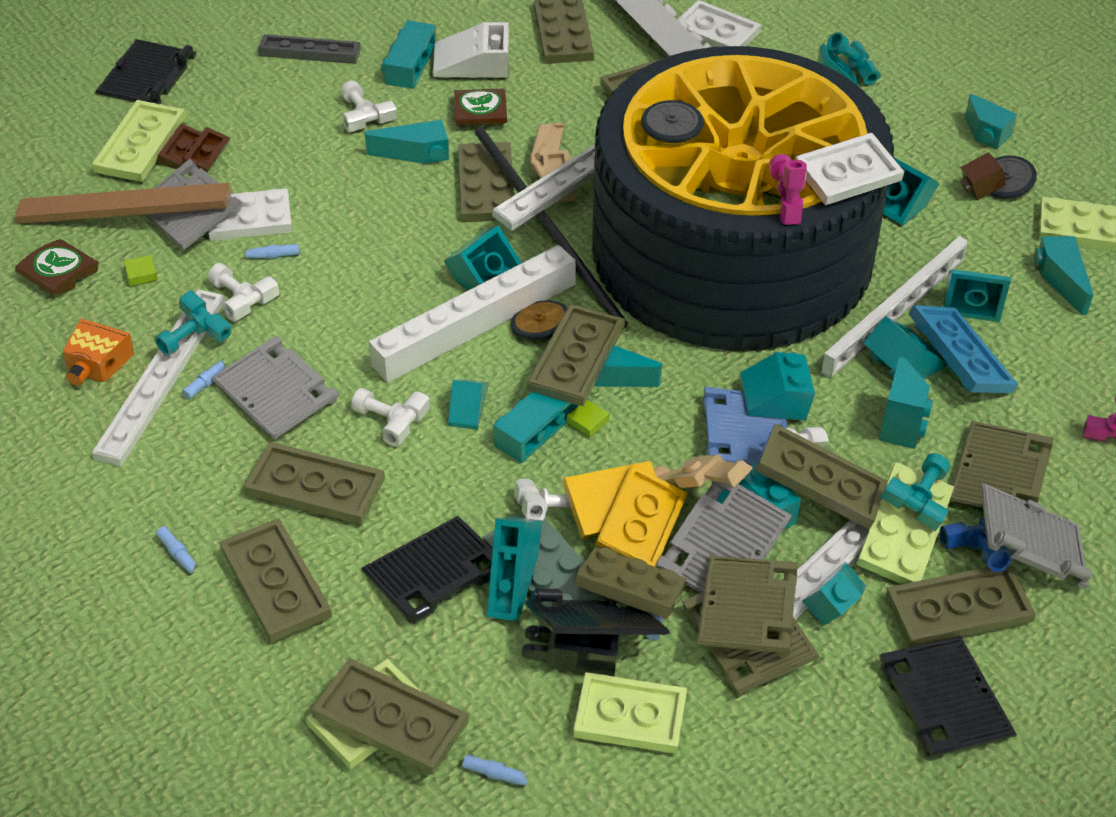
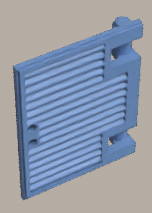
(732, 428)

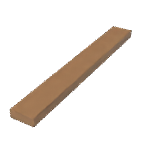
(123, 203)

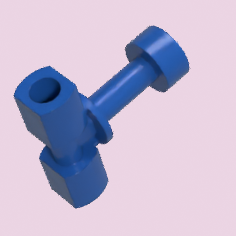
(975, 536)

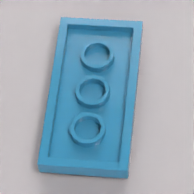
(962, 350)

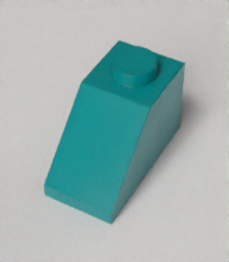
(989, 122)
(835, 594)

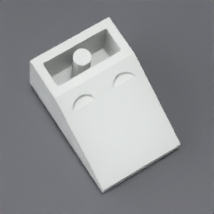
(474, 52)

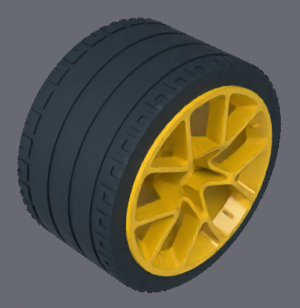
(720, 268)

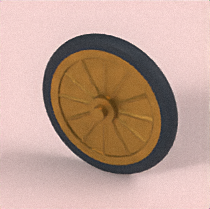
(538, 320)

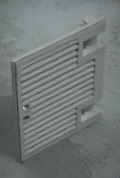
(189, 226)
(275, 389)
(729, 529)
(1034, 535)

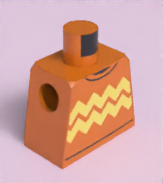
(96, 352)

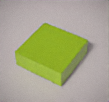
(140, 270)
(588, 418)

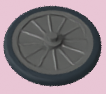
(672, 121)
(1018, 175)

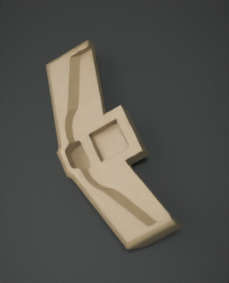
(547, 154)
(703, 468)

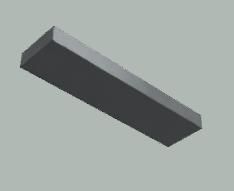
(309, 49)

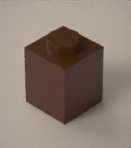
(982, 176)

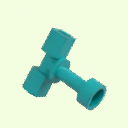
(856, 56)
(197, 320)
(918, 496)

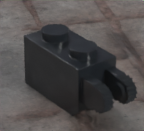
(573, 651)

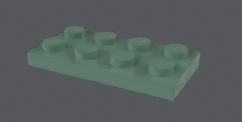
(555, 566)

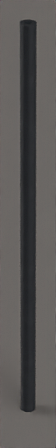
(549, 226)

